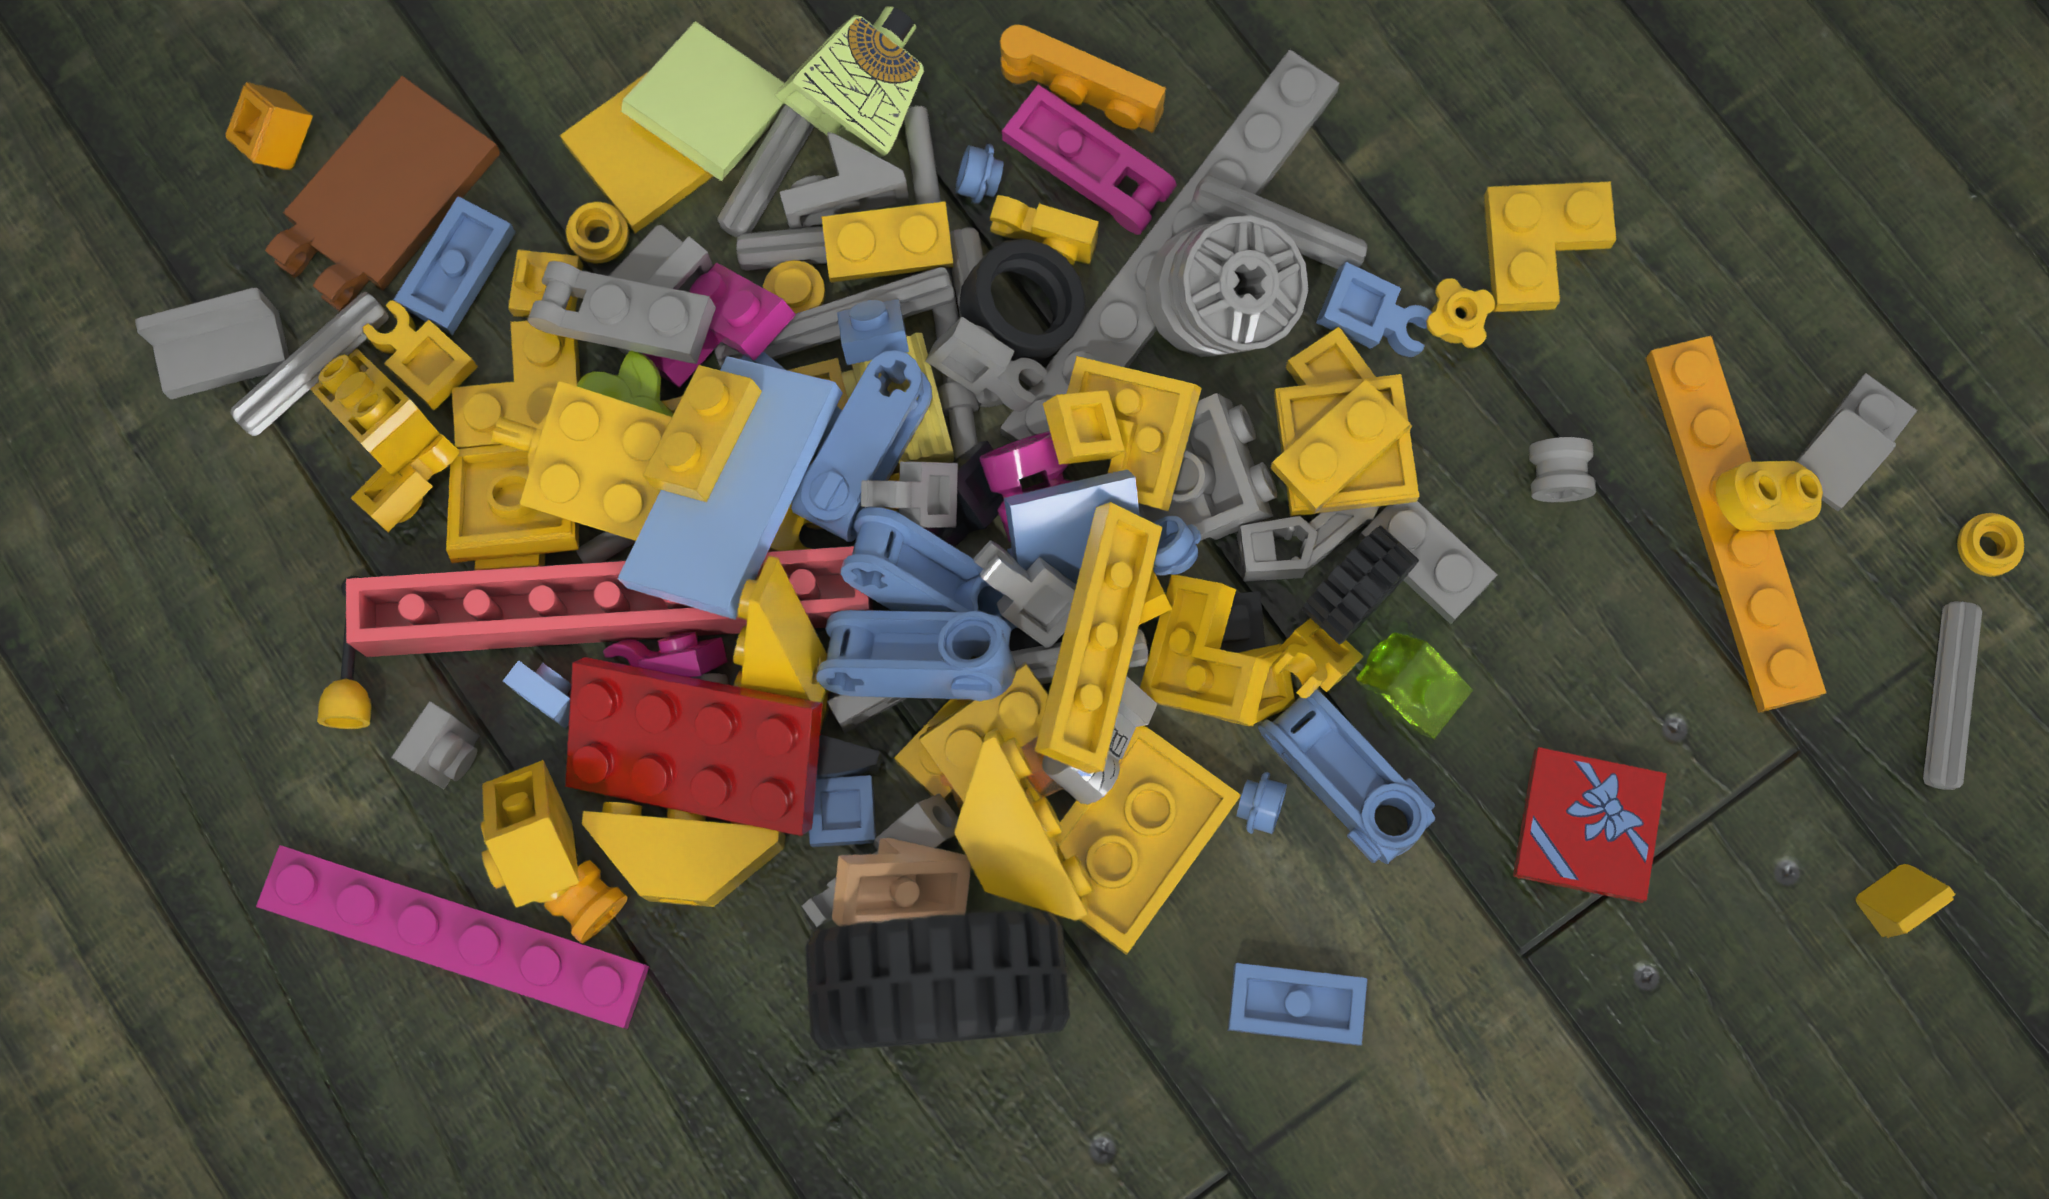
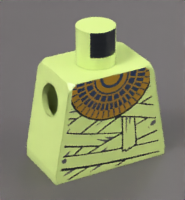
(859, 81)

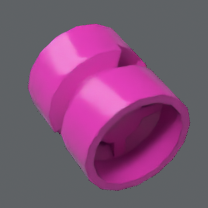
(1018, 460)

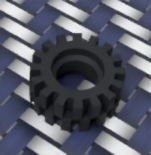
(1360, 584)

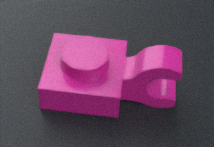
(677, 655)

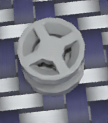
(1562, 469)

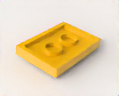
(1143, 834)

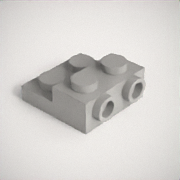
(1217, 476)

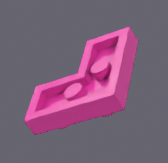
(743, 319)

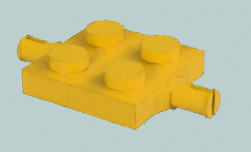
(589, 459)

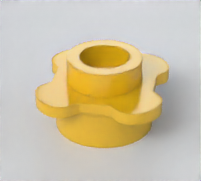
(1448, 326)

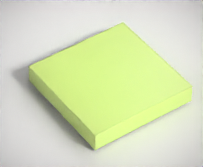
(706, 101)

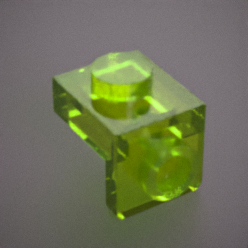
(1415, 682)

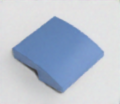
(1058, 519)

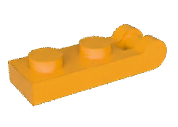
(1081, 78)

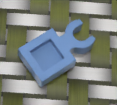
(1367, 310)

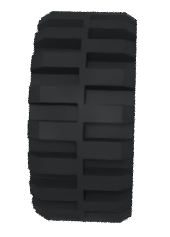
(936, 979)

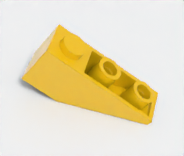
(779, 641)

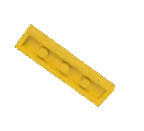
(1099, 639)

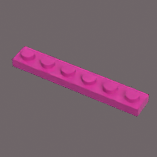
(453, 937)

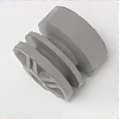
(1195, 278)

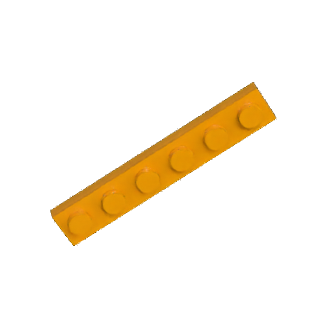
(1745, 563)

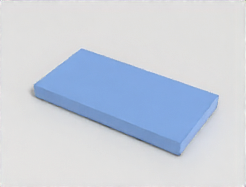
(709, 549)

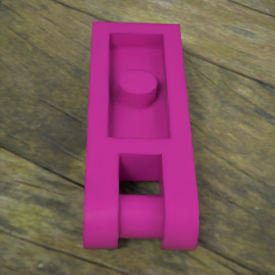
(1087, 158)

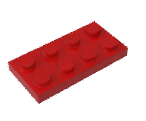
(693, 745)

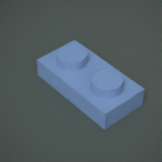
(455, 265)
(1297, 1004)

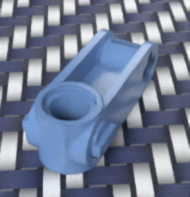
(863, 443)
(914, 568)
(917, 655)
(1348, 775)

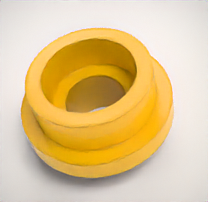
(590, 217)
(2006, 537)

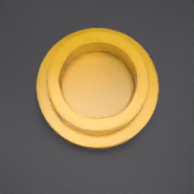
(797, 285)

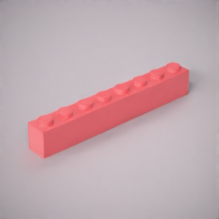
(558, 606)

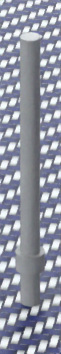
(955, 399)

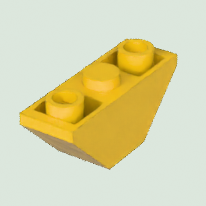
(374, 410)
(1013, 835)
(680, 855)

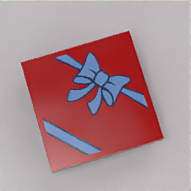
(1590, 825)

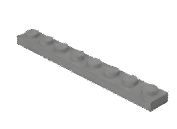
(1245, 158)

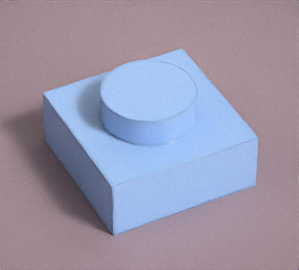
(543, 690)

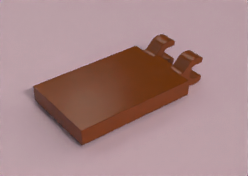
(382, 193)

